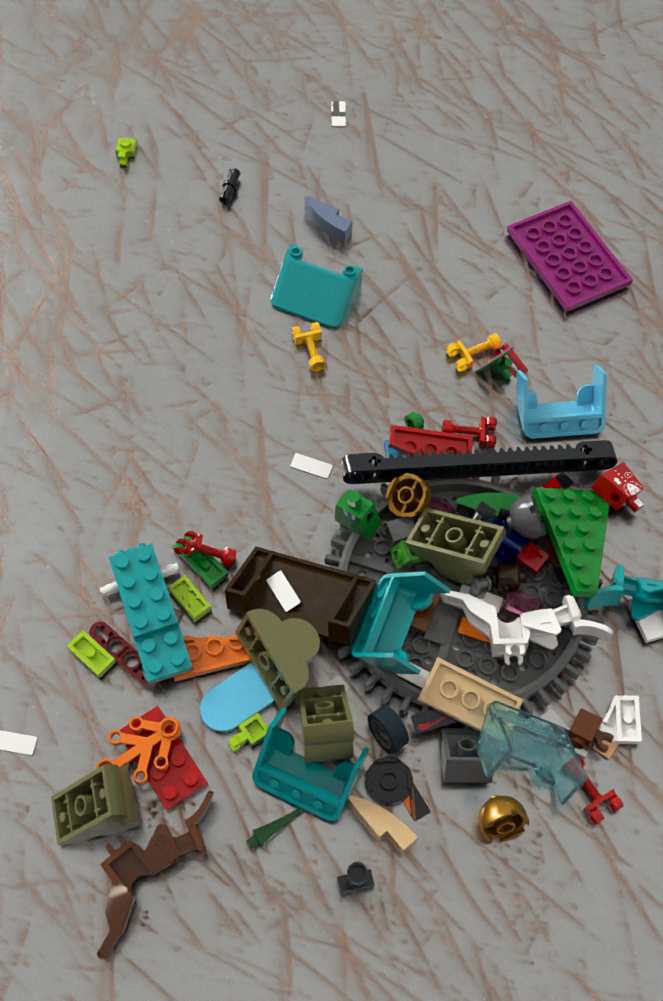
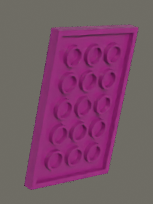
(569, 256)

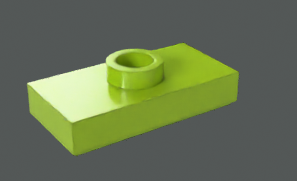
(189, 598)

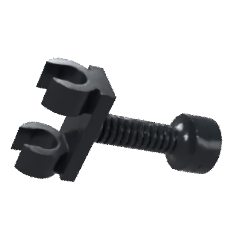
(356, 878)

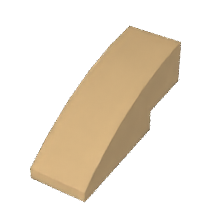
(383, 823)

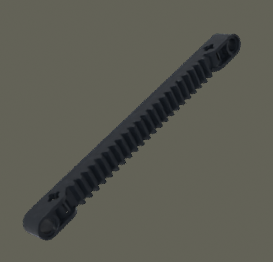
(597, 454)

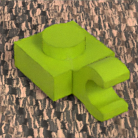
(125, 148)
(251, 731)

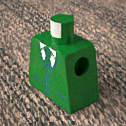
(357, 514)

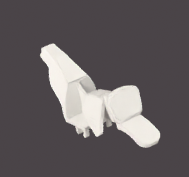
(534, 626)

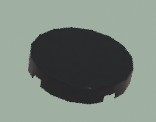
(388, 781)

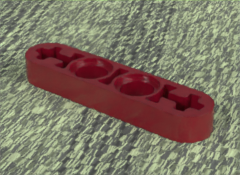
(121, 656)

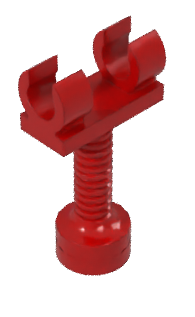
(488, 423)
(190, 547)
(612, 799)

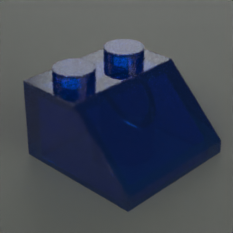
(512, 544)

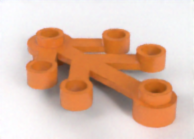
(144, 745)

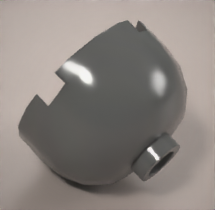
(526, 517)

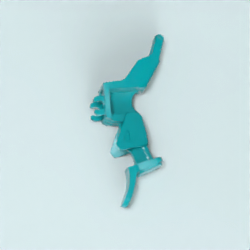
(645, 593)

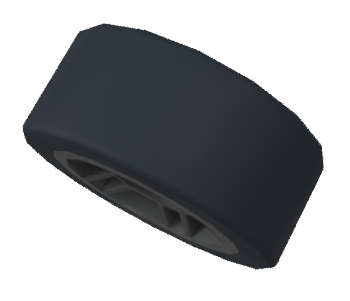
(388, 729)

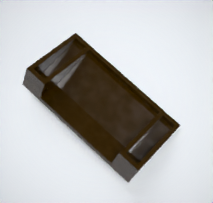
(329, 597)

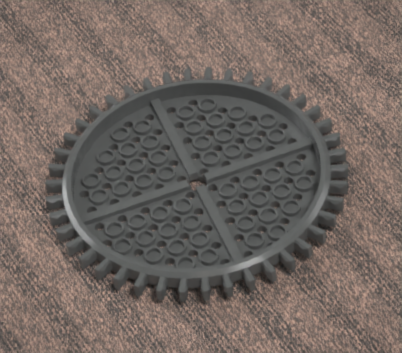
(540, 668)

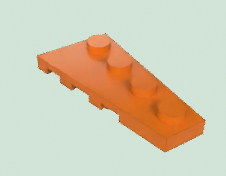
(213, 654)

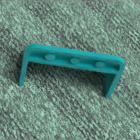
(315, 291)

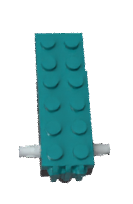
(149, 611)

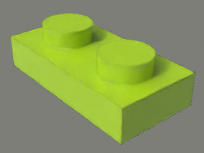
(91, 654)

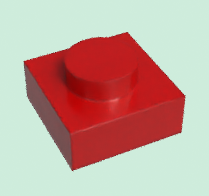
(533, 558)

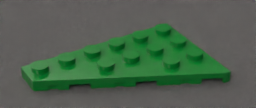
(577, 531)

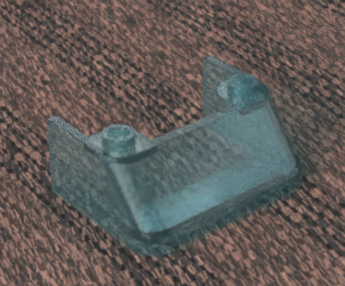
(531, 741)

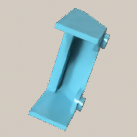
(563, 418)

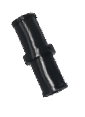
(229, 186)

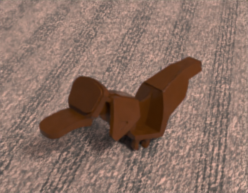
(132, 861)

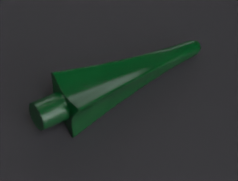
(265, 833)

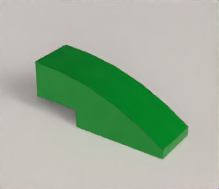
(493, 499)

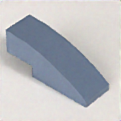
(328, 219)

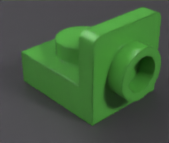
(403, 555)

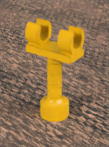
(493, 342)
(316, 362)

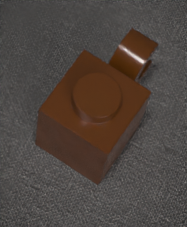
(586, 730)

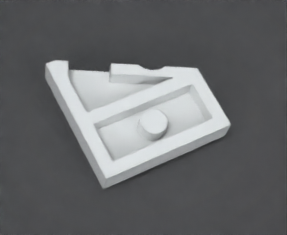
(623, 721)

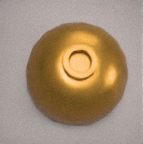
(408, 496)
(502, 818)

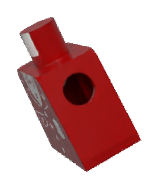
(619, 488)

